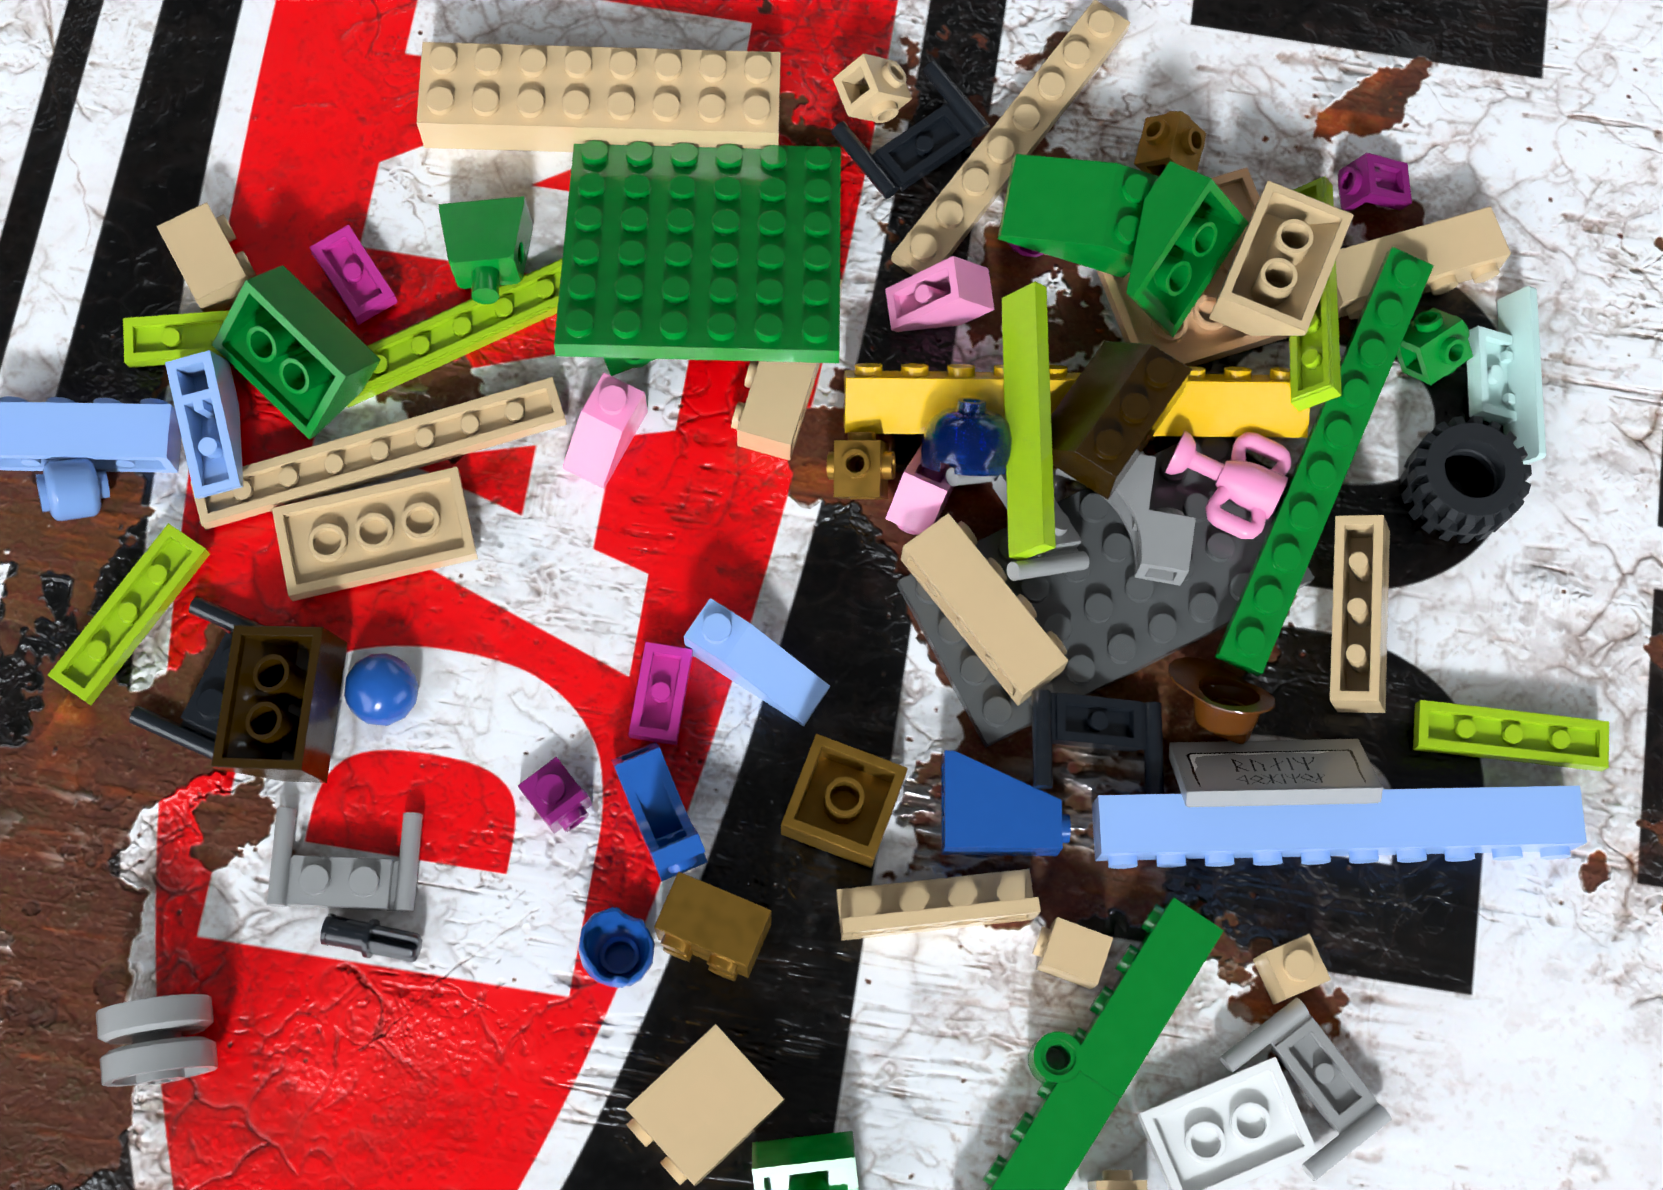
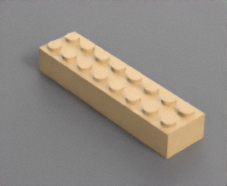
(581, 94)

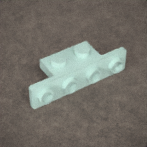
(1508, 373)

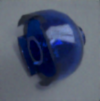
(967, 439)

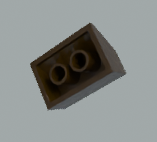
(1114, 412)
(280, 703)

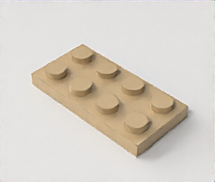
(374, 533)

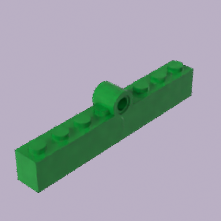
(1106, 1054)

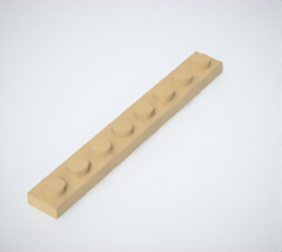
(1016, 132)
(386, 451)

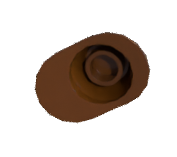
(1221, 698)

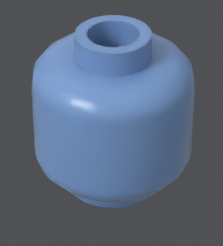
(72, 488)

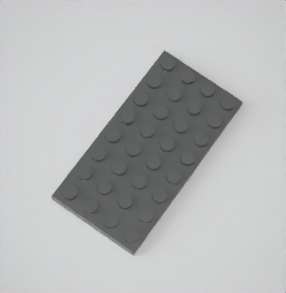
(1103, 612)

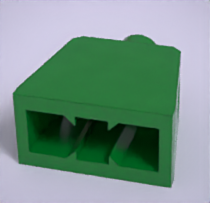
(487, 243)

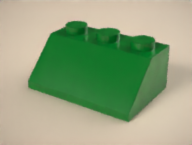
(294, 350)

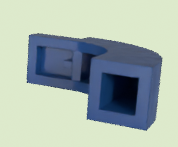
(659, 811)

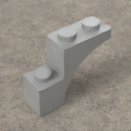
(1159, 537)

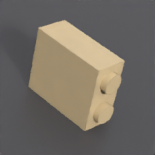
(703, 1107)

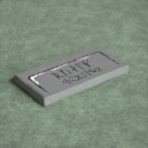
(1274, 773)

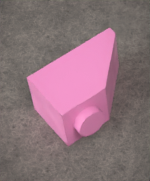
(940, 296)
(605, 429)
(919, 497)

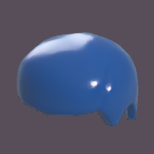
(381, 689)
(616, 948)

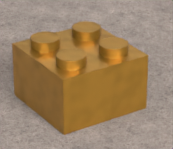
(843, 800)
(712, 926)

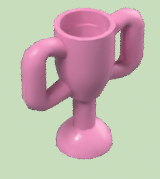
(1237, 480)

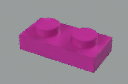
(353, 274)
(660, 693)

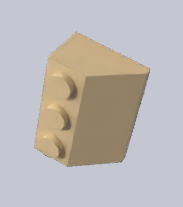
(1281, 264)

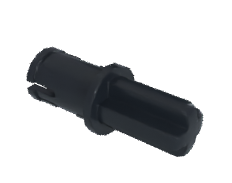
(370, 938)

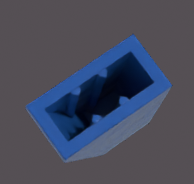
(996, 813)

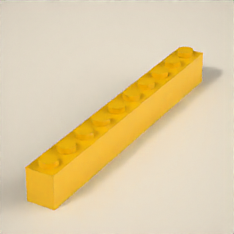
(1207, 408)

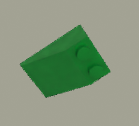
(1075, 210)
(1180, 244)
(806, 1163)

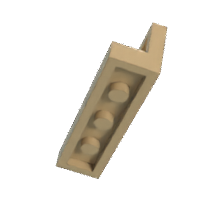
(936, 904)

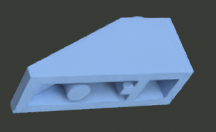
(208, 421)
(754, 662)

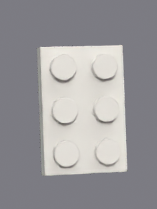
(1228, 1130)

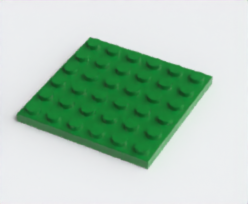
(701, 253)

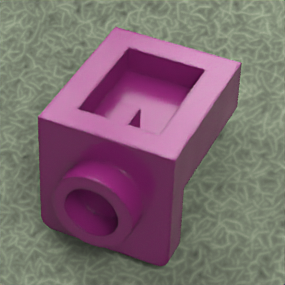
(1374, 181)
(556, 796)

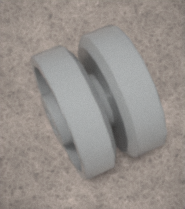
(156, 1040)

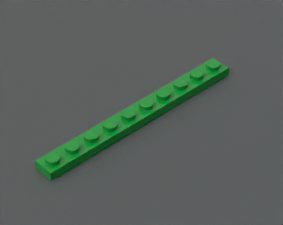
(1323, 464)

